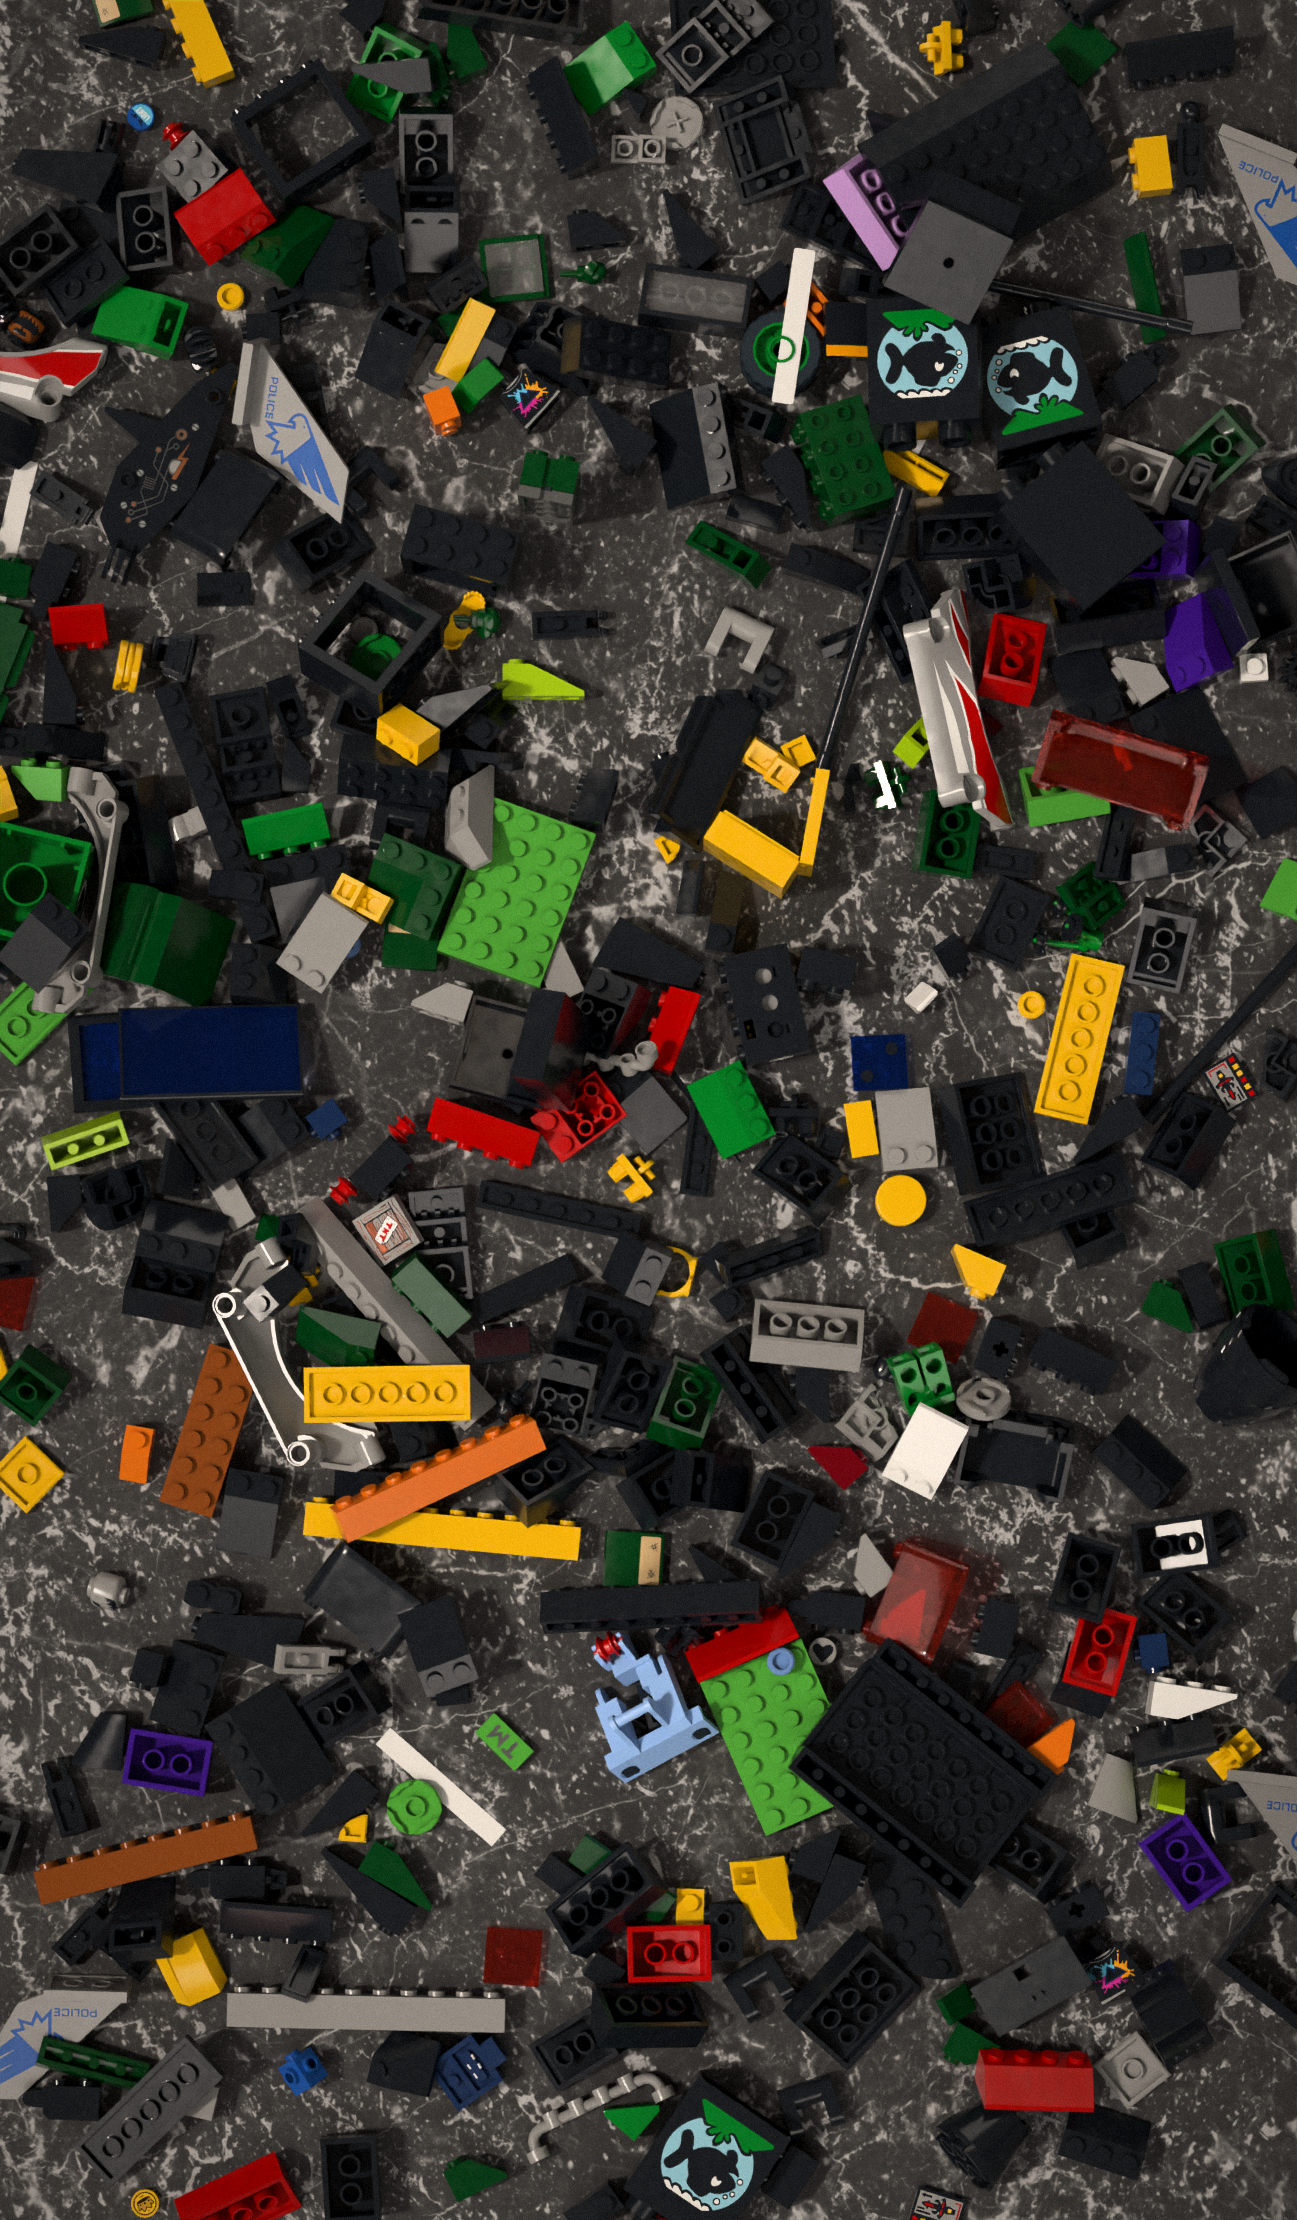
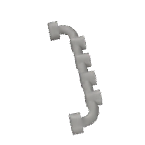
(646, 1055)
(579, 2107)

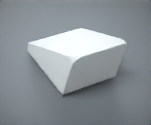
(921, 997)

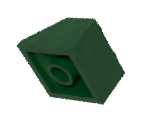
(32, 1384)

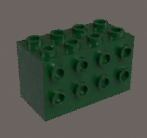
(843, 461)

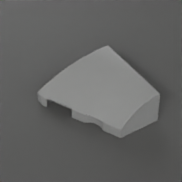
(868, 1425)
(1115, 1789)

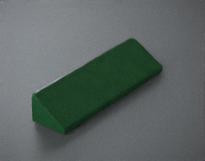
(1143, 284)
(591, 1853)
(90, 2063)

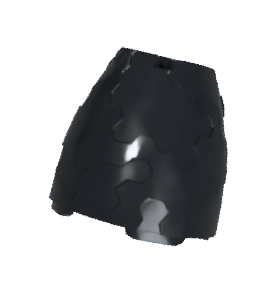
(1249, 1368)

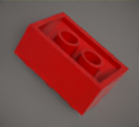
(225, 216)
(672, 1026)

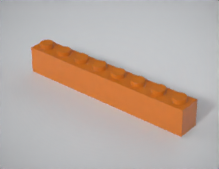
(437, 1477)

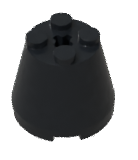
(982, 2142)

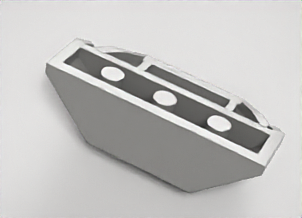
(471, 820)

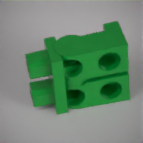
(922, 1379)

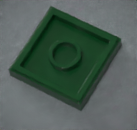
(1081, 51)

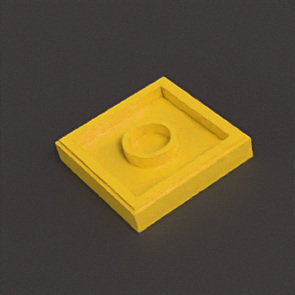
(28, 1474)

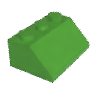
(1057, 804)

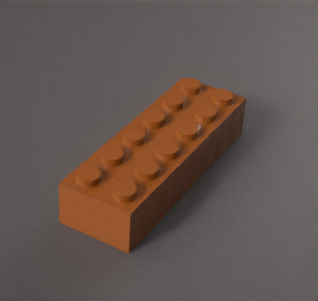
(209, 1434)

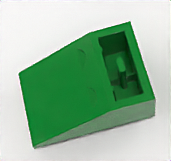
(141, 320)

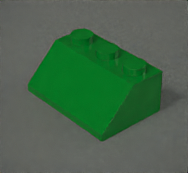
(287, 831)
(730, 1109)

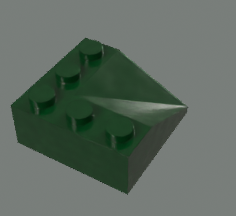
(417, 882)

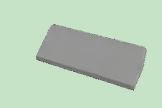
(234, 1204)

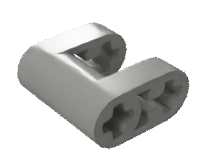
(745, 628)

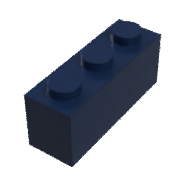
(1141, 1054)

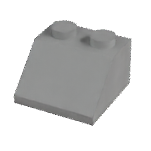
(446, 1003)

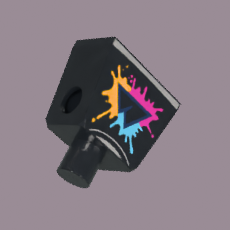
(527, 398)
(1112, 1967)

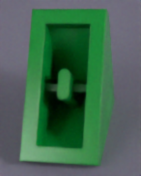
(477, 385)
(632, 2118)

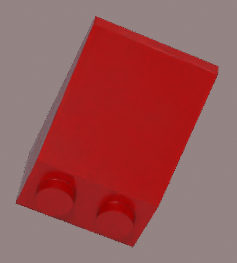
(1011, 659)
(1099, 1652)
(668, 1952)

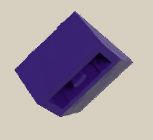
(1177, 557)

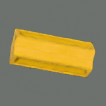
(916, 471)

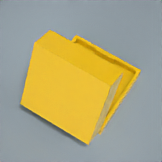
(760, 856)

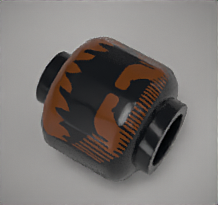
(26, 329)

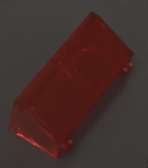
(1121, 768)

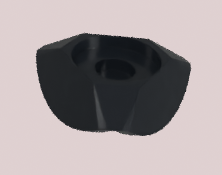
(1281, 479)

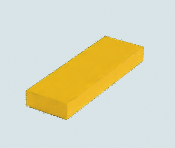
(465, 340)

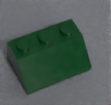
(945, 839)
(1254, 1271)

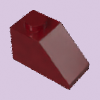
(840, 1463)

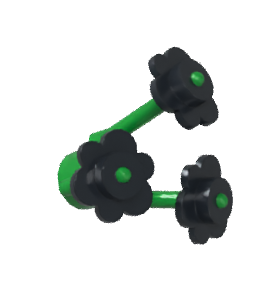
(1072, 930)

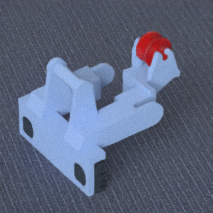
(680, 1727)

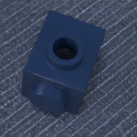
(326, 1121)
(1151, 1652)

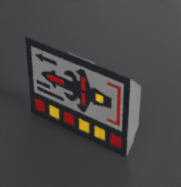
(1230, 1083)
(936, 2206)

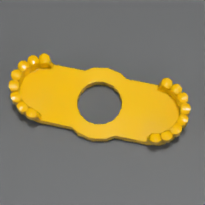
(452, 635)

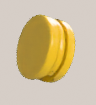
(128, 666)
(900, 1200)

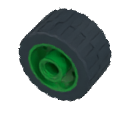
(759, 358)

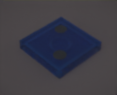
(879, 1062)

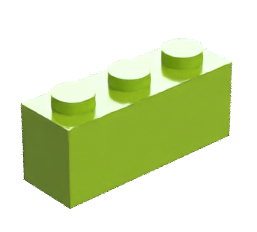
(85, 1140)

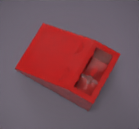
(591, 1116)

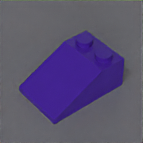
(1194, 644)

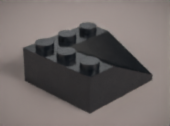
(300, 881)

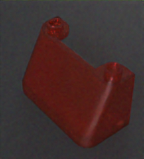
(917, 1600)

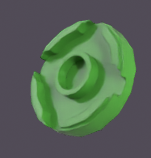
(414, 1807)

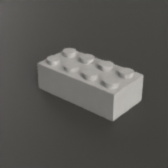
(807, 1335)

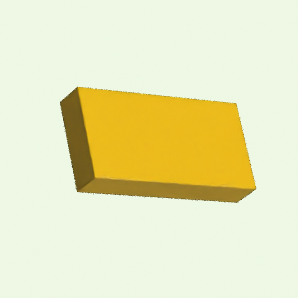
(861, 1129)

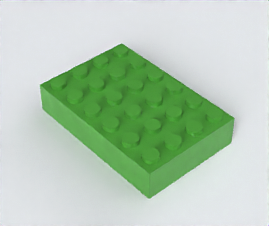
(518, 902)
(763, 1725)

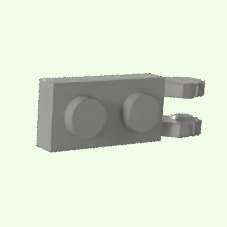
(307, 1659)

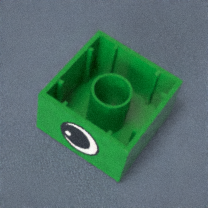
(39, 864)

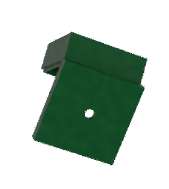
(164, 943)

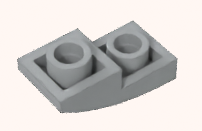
(638, 149)

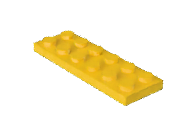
(1079, 1039)
(387, 1393)

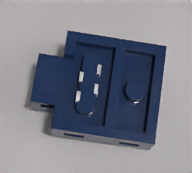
(470, 2068)

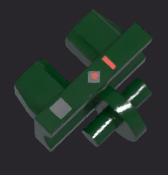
(883, 774)

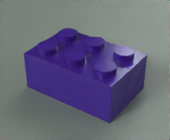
(168, 1761)
(1184, 1861)

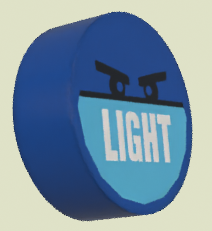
(141, 117)

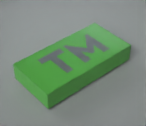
(504, 1741)

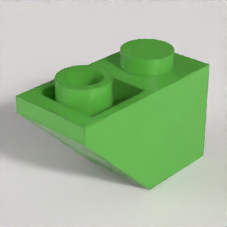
(43, 780)

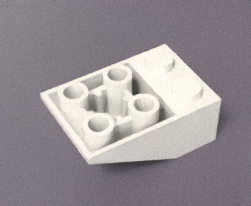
(1179, 1701)

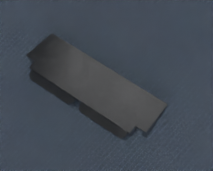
(703, 766)

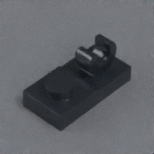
(836, 643)

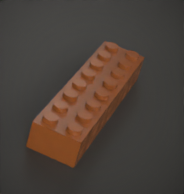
(146, 1859)

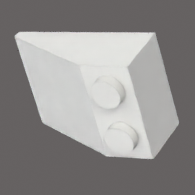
(925, 1450)

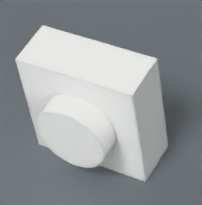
(1253, 668)

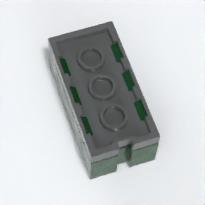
(549, 487)

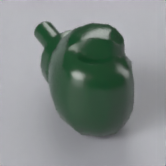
(592, 273)
(484, 621)

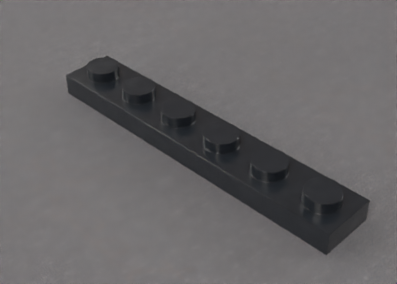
(556, 1210)

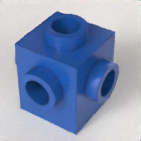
(302, 2070)

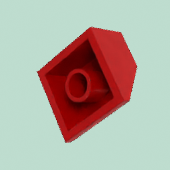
(79, 627)

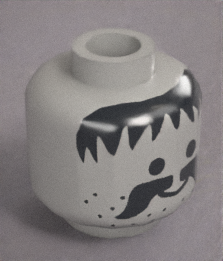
(108, 1590)

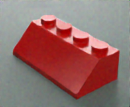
(483, 1132)
(741, 1644)
(1035, 2080)
(248, 2193)

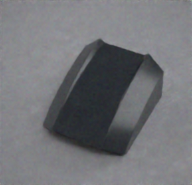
(17, 437)

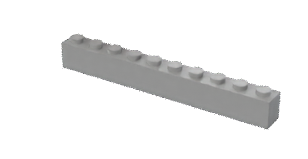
(380, 1302)
(368, 2011)

